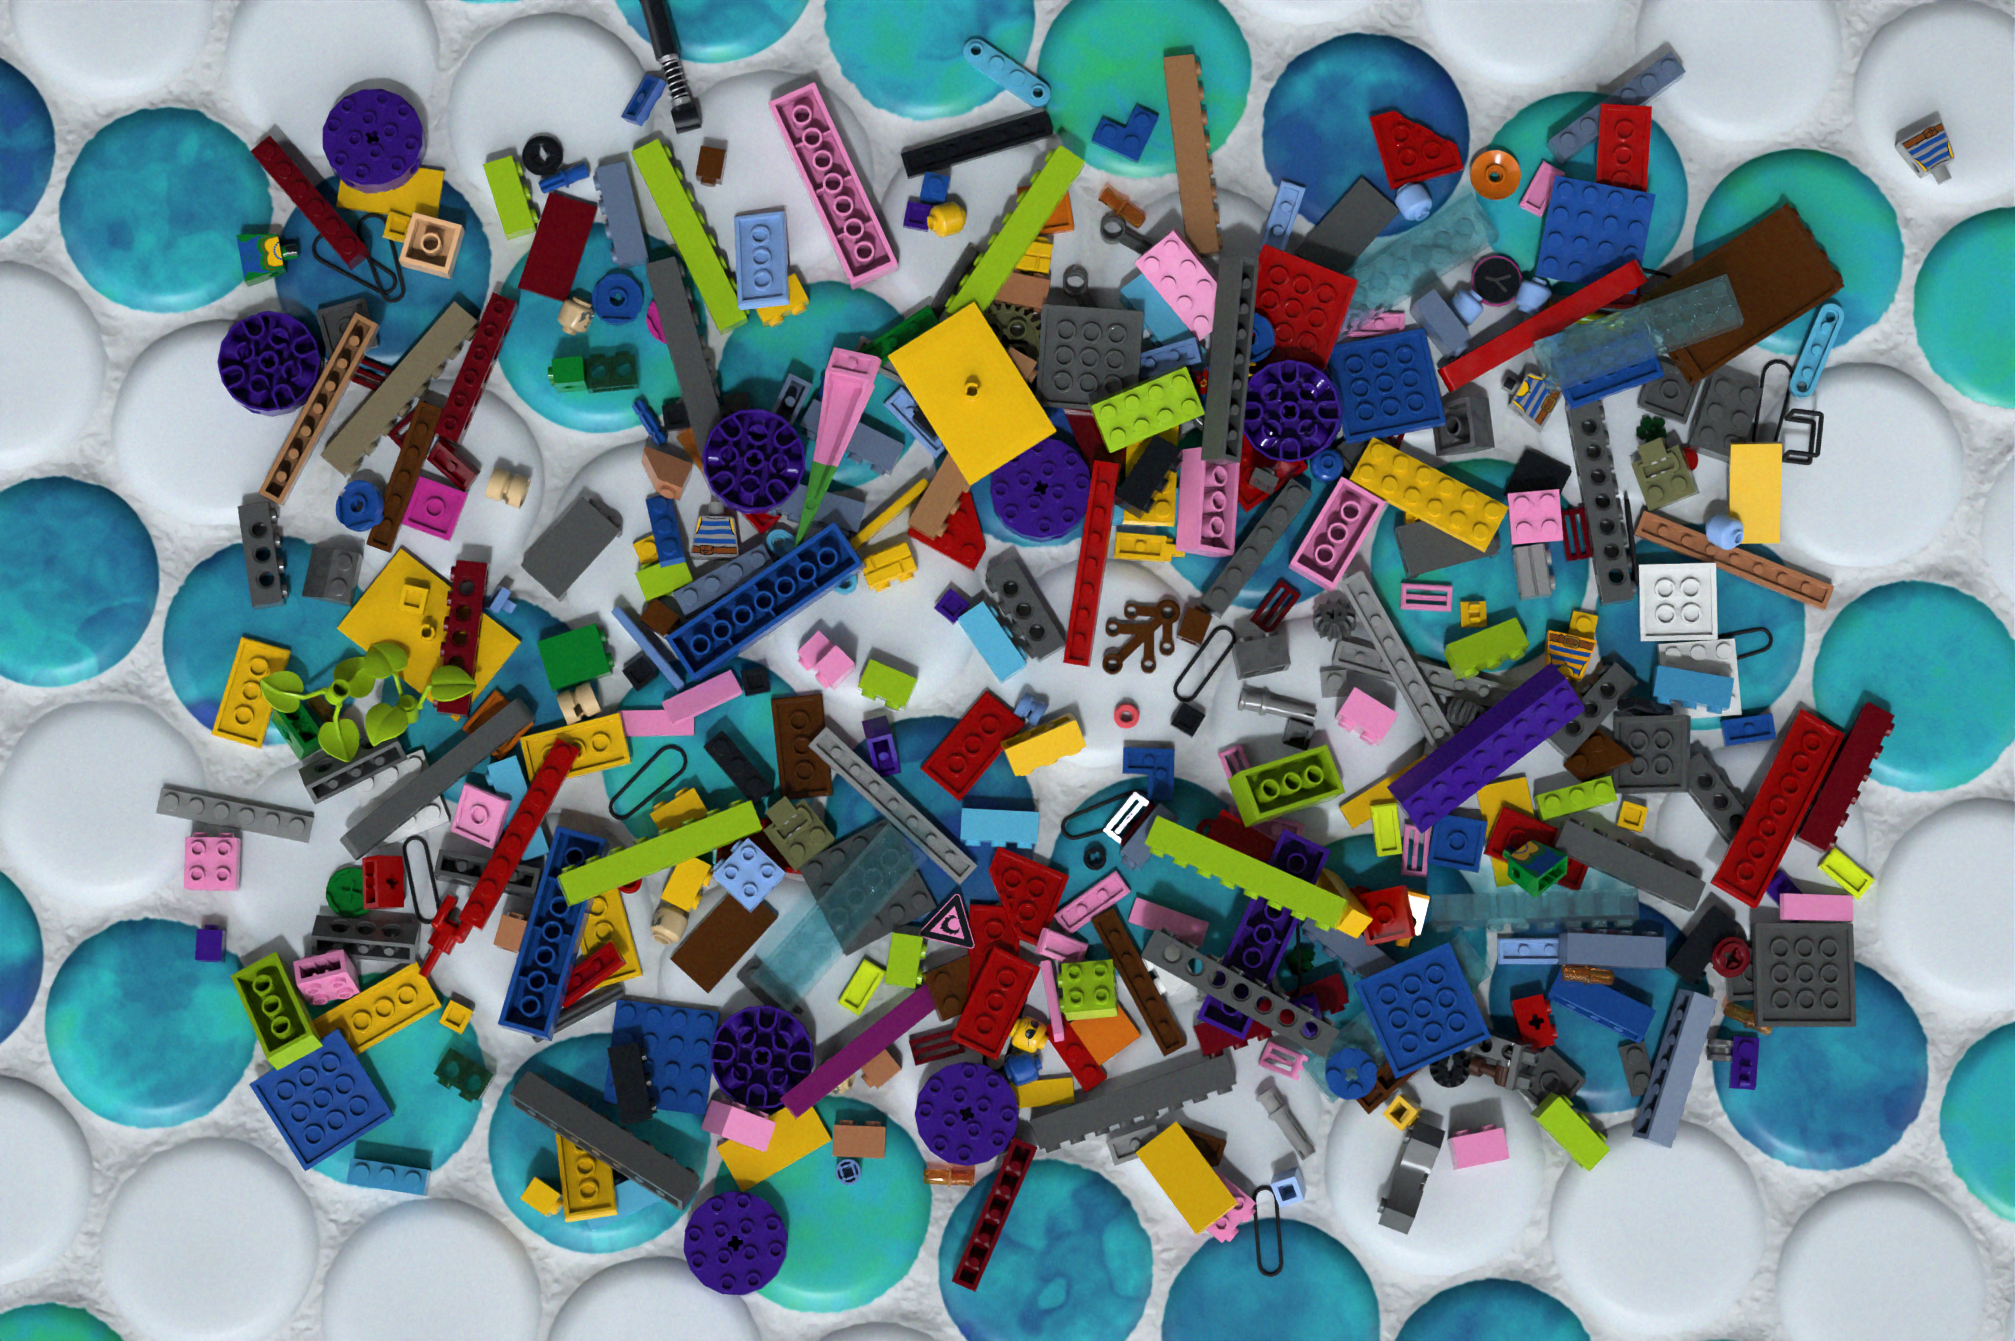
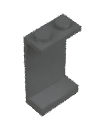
(571, 547)
(1430, 549)

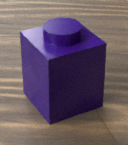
(210, 944)

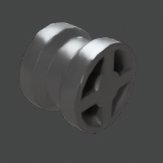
(1720, 1050)

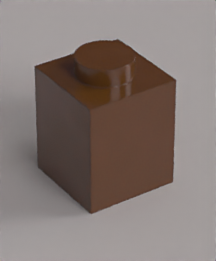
(711, 166)
(660, 619)
(1194, 626)

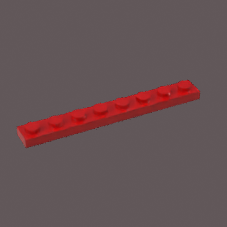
(1092, 563)
(519, 834)

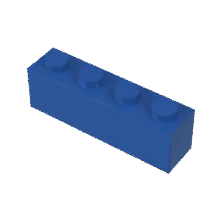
(1603, 1006)

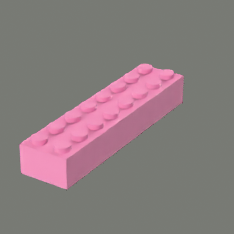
(833, 186)

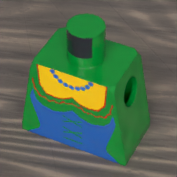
(264, 256)
(1535, 866)

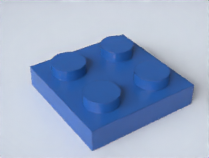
(1458, 843)

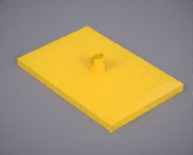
(972, 393)
(378, 620)

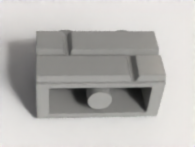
(1532, 572)

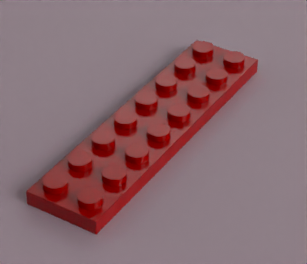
(1624, 158)
(1777, 808)

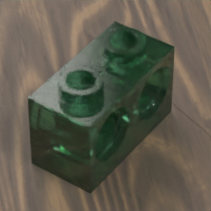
(611, 380)
(467, 1070)

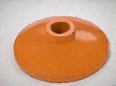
(1501, 164)

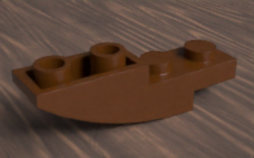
(1384, 1087)

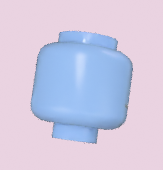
(1413, 202)
(1533, 296)
(1466, 306)
(1724, 531)

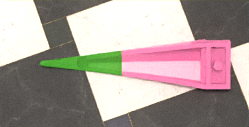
(845, 396)

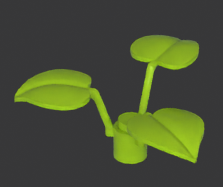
(350, 678)
(385, 722)

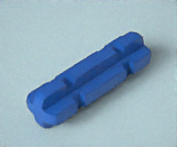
(649, 422)

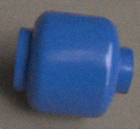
(1327, 466)
(1022, 1067)

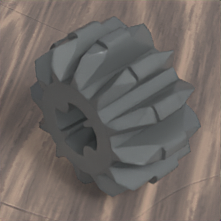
(1334, 620)
(1463, 712)

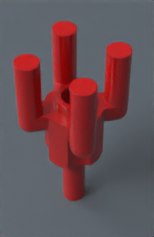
(445, 934)

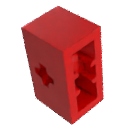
(383, 882)
(1523, 1010)

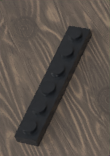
(977, 144)

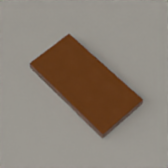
(800, 769)
(722, 941)

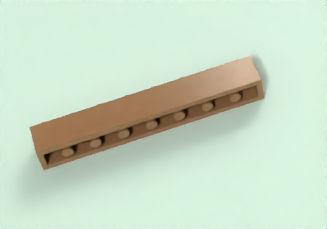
(1191, 155)
(319, 409)
(949, 483)

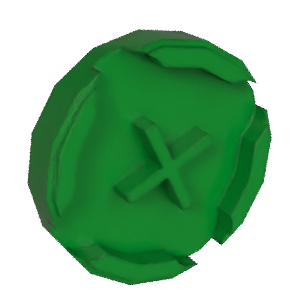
(345, 893)

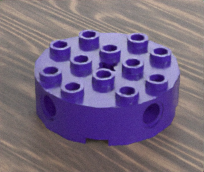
(368, 117)
(262, 340)
(1317, 410)
(774, 446)
(1037, 515)
(736, 1054)
(943, 1126)
(715, 1226)

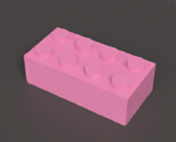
(1182, 281)
(1207, 506)
(1336, 534)

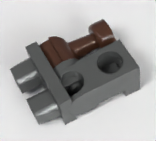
(1512, 1061)

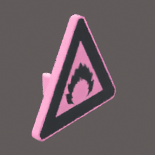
(950, 925)

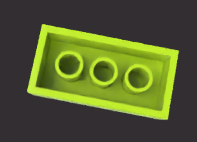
(1146, 408)
(1286, 785)
(276, 1010)

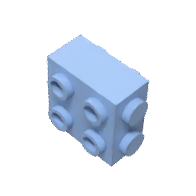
(748, 874)

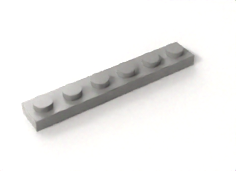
(234, 815)

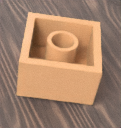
(432, 245)

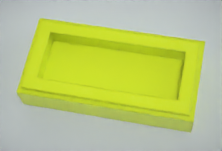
(1386, 829)
(1846, 873)
(862, 987)

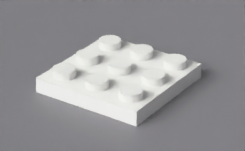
(1677, 602)
(1708, 657)
(383, 786)

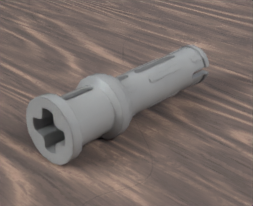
(1263, 705)
(1279, 1112)

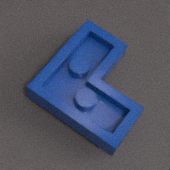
(1127, 141)
(1157, 765)

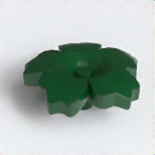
(1651, 429)
(1306, 956)

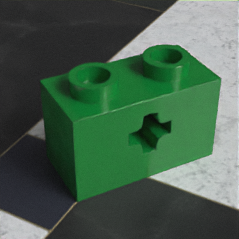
(568, 374)
(298, 731)

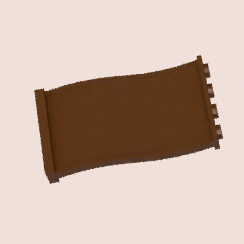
(1775, 280)

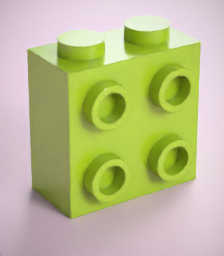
(1088, 990)

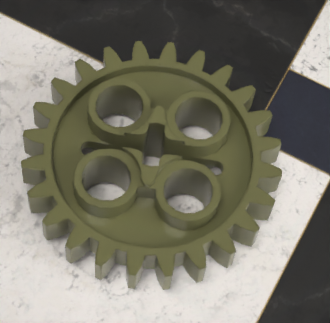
(1005, 319)

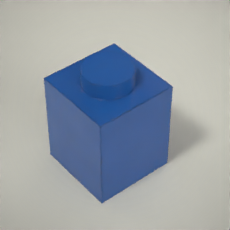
(935, 188)

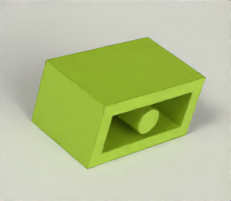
(663, 581)
(887, 685)
(904, 961)

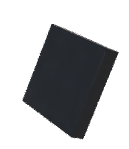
(1537, 474)

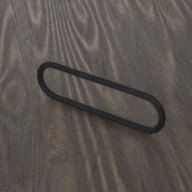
(1632, 549)
(1196, 657)
(411, 881)
(1257, 1233)

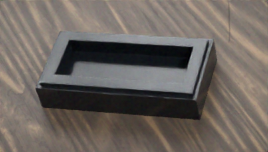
(1643, 707)

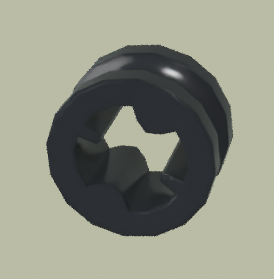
(1093, 850)

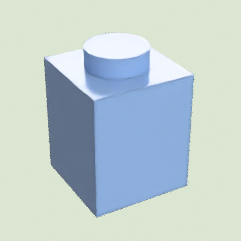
(1288, 1187)

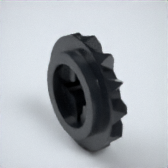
(532, 150)
(1457, 1077)

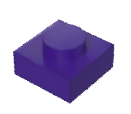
(916, 216)
(952, 606)

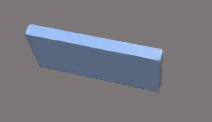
(761, 260)

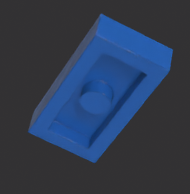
(644, 100)
(1748, 730)

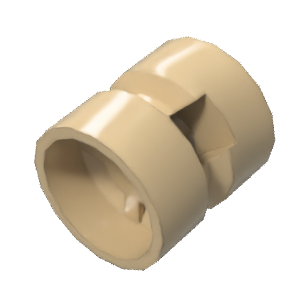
(508, 487)
(587, 704)

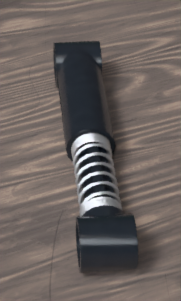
(667, 52)

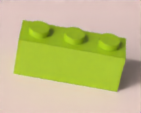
(511, 197)
(1486, 649)
(1575, 799)
(1571, 1130)

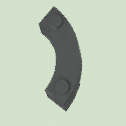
(1407, 1186)

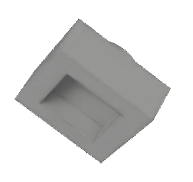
(1333, 683)

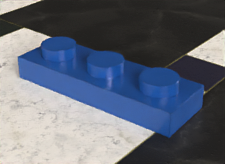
(665, 531)

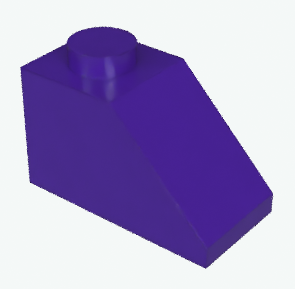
(881, 746)

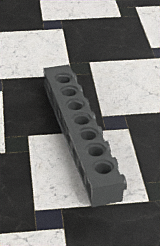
(1608, 592)
(1318, 1044)

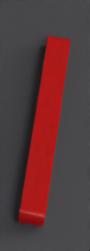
(1542, 325)

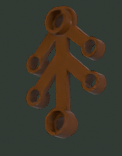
(1143, 633)

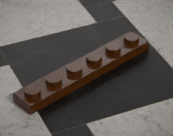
(405, 475)
(1138, 982)

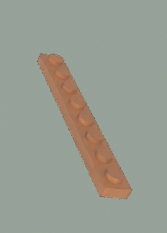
(1734, 561)

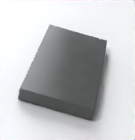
(1348, 228)

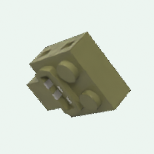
(1663, 474)
(797, 832)

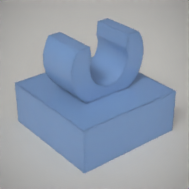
(499, 601)

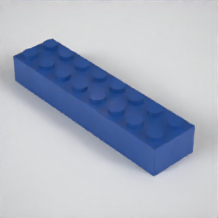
(765, 602)
(550, 941)

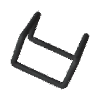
(1810, 454)

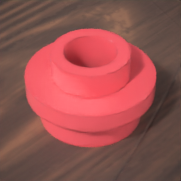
(1126, 707)

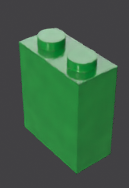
(575, 657)

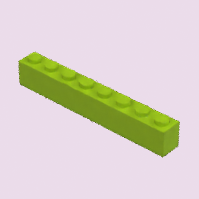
(1019, 231)
(687, 232)
(659, 853)
(1247, 873)

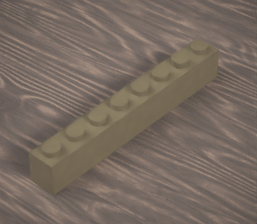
(400, 389)

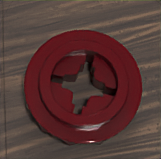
(1740, 952)

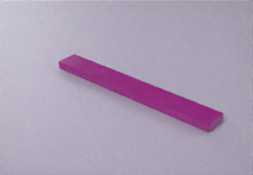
(858, 1052)

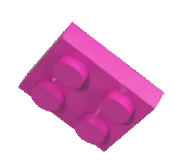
(434, 509)

